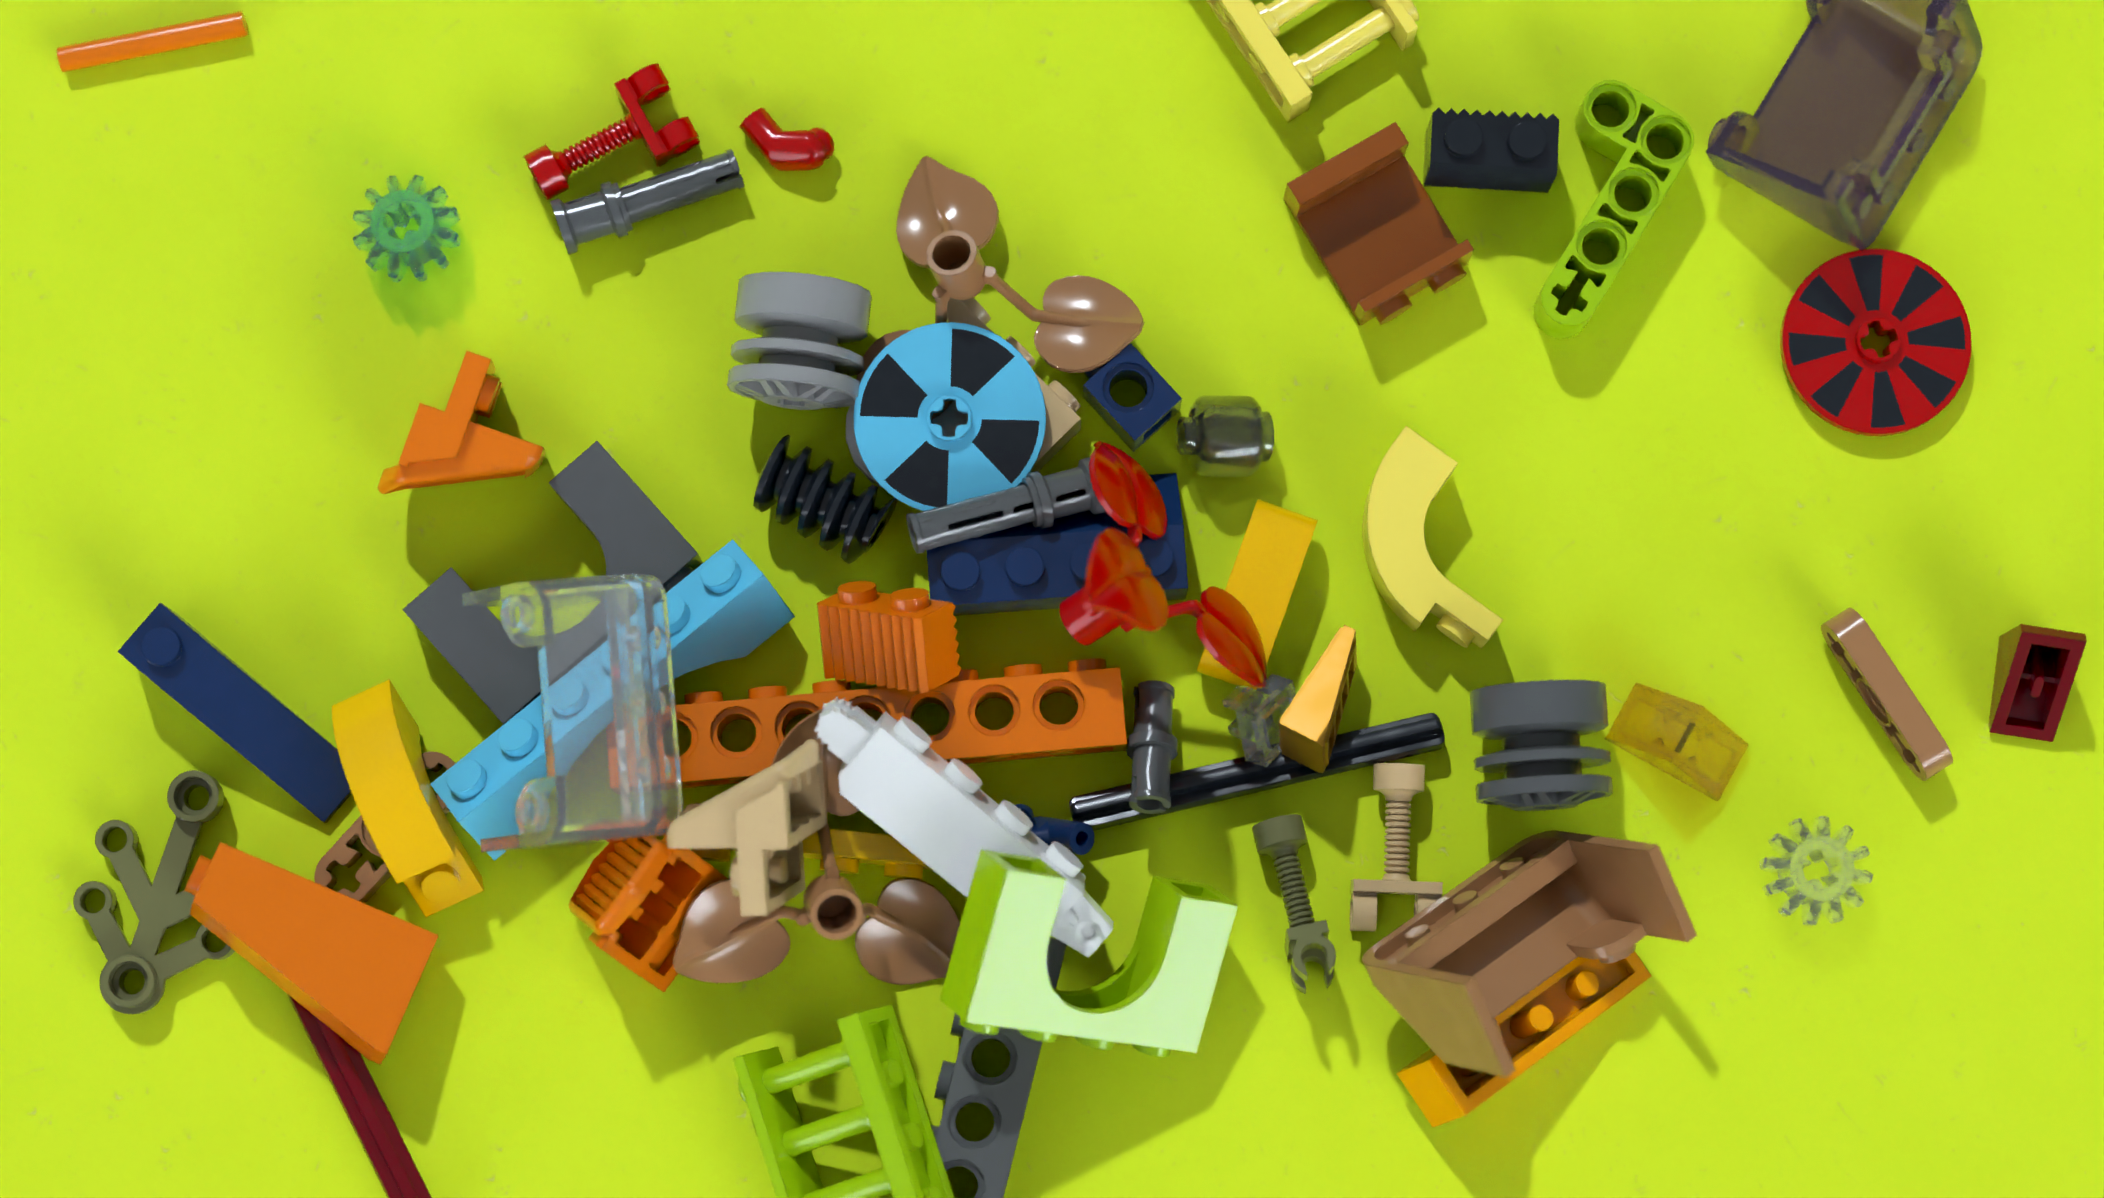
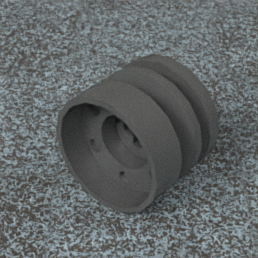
(1541, 743)

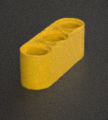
(1265, 576)

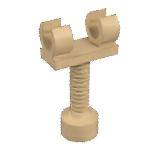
(1398, 784)

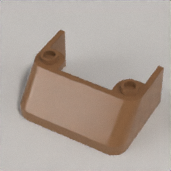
(1514, 930)

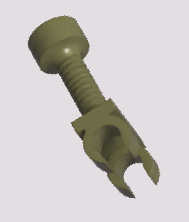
(1305, 938)

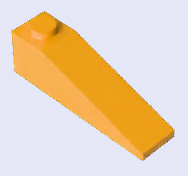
(1529, 1033)

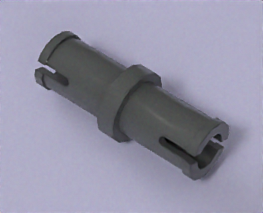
(1152, 747)

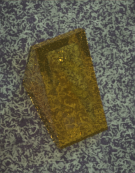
(1678, 739)

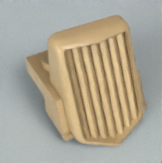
(767, 825)

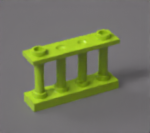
(889, 1109)

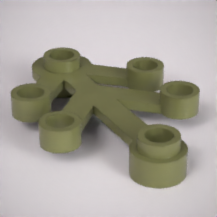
(155, 904)

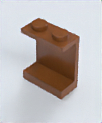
(1376, 227)

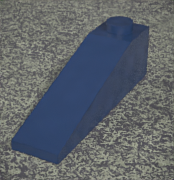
(239, 710)

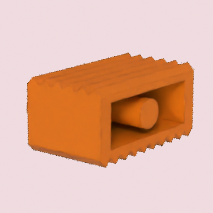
(888, 637)

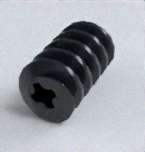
(821, 502)

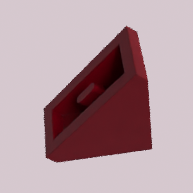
(2033, 680)

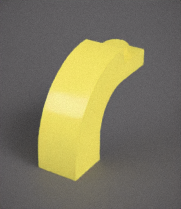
(1397, 549)

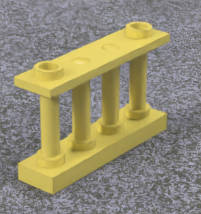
(1290, 78)

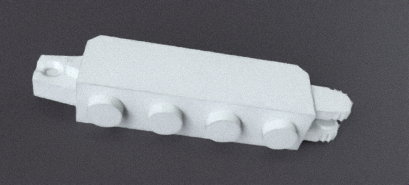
(944, 814)

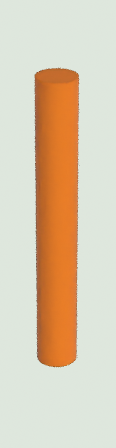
(152, 41)

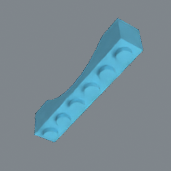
(713, 617)

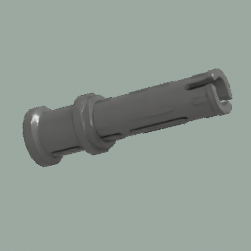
(617, 208)
(1043, 501)

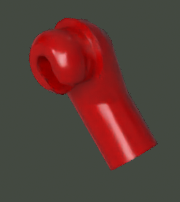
(787, 149)

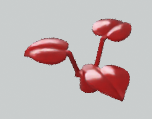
(1125, 592)

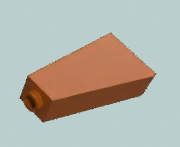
(317, 945)

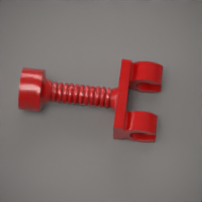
(646, 85)

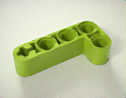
(1606, 219)

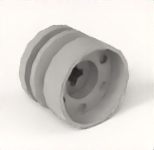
(800, 328)

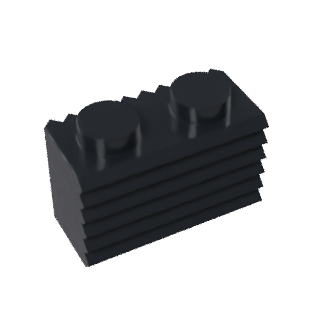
(1491, 151)

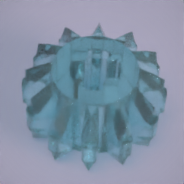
(417, 246)

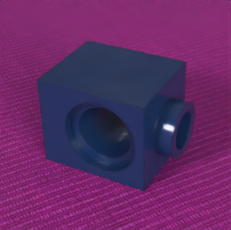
(1141, 421)

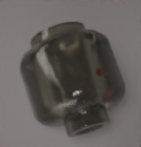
(1225, 436)

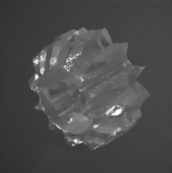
(1812, 893)

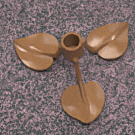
(945, 225)
(900, 942)

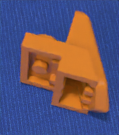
(452, 446)
(638, 902)

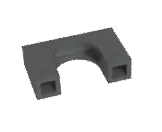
(633, 541)

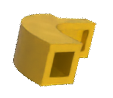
(396, 800)

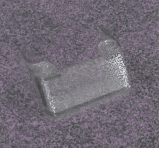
(602, 709)

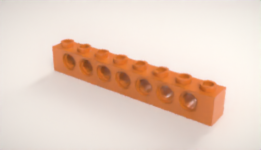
(1093, 730)

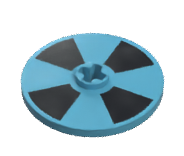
(914, 381)

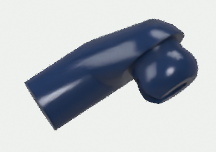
(1073, 835)

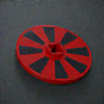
(1854, 385)

